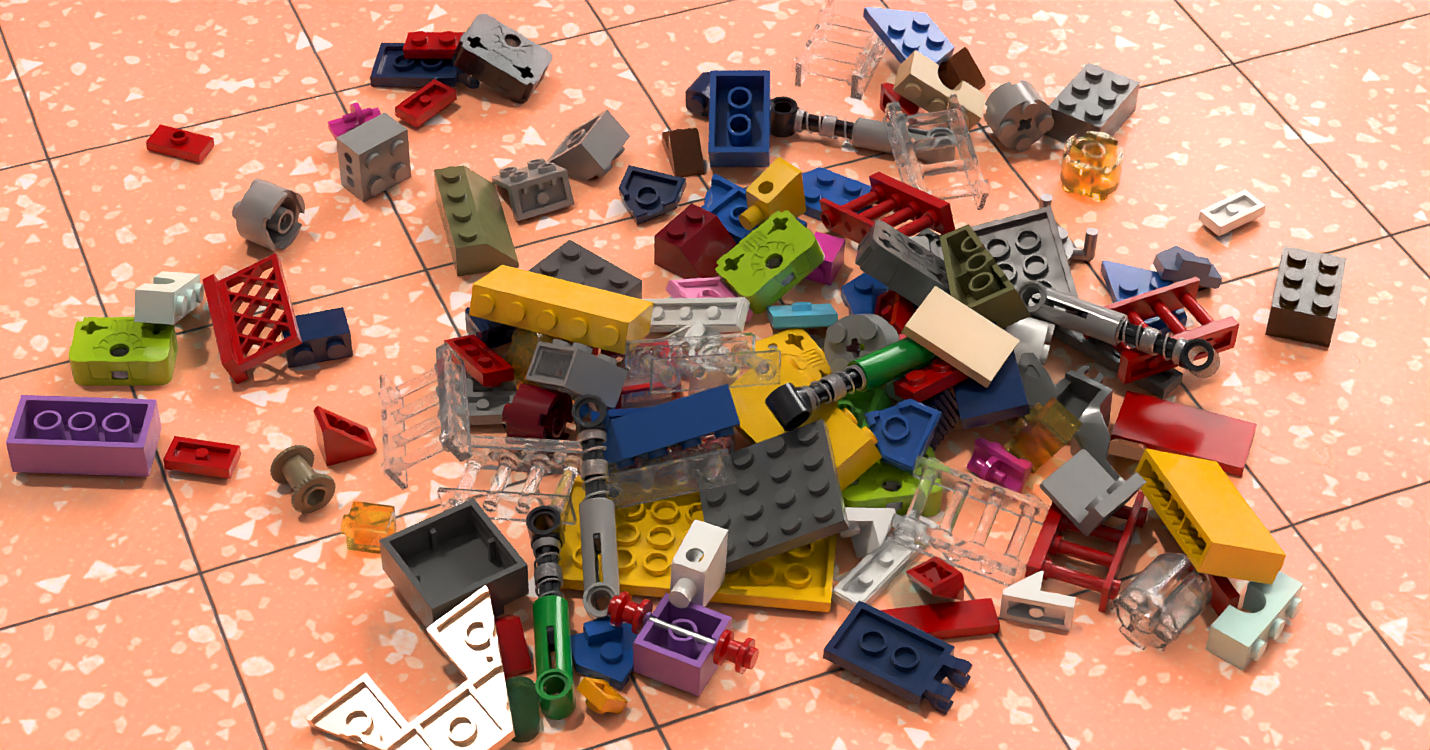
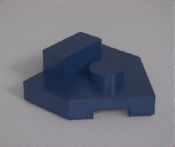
(650, 193)

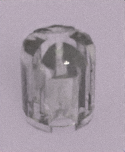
(1153, 597)

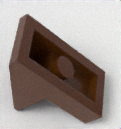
(961, 67)
(684, 151)

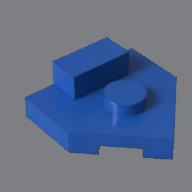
(903, 432)
(604, 651)

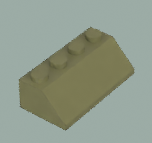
(473, 221)

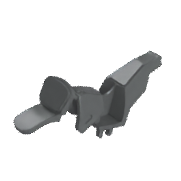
(1082, 397)

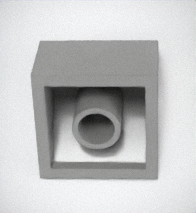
(591, 147)

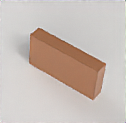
(1126, 449)

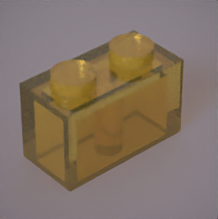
(1043, 433)

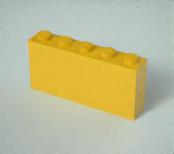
(560, 308)
(852, 447)
(1209, 517)

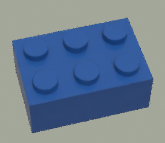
(739, 118)

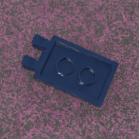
(395, 71)
(998, 402)
(897, 657)

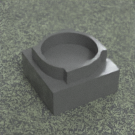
(452, 558)

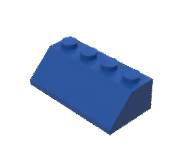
(669, 425)

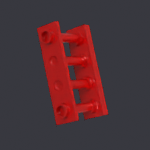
(889, 195)
(1161, 302)
(1051, 543)

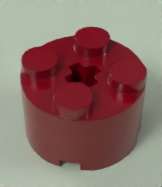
(538, 413)

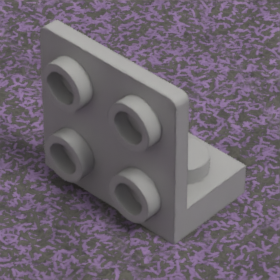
(535, 188)
(1088, 492)

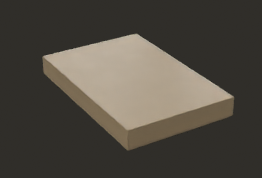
(960, 336)

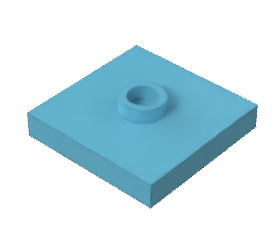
(801, 315)

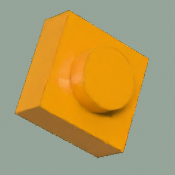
(601, 696)

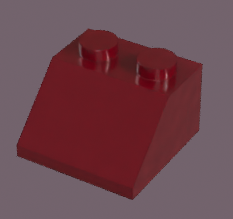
(692, 244)

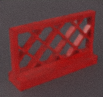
(229, 324)

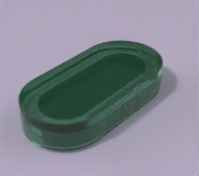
(524, 708)

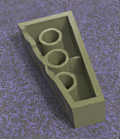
(978, 279)

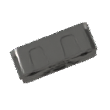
(901, 263)

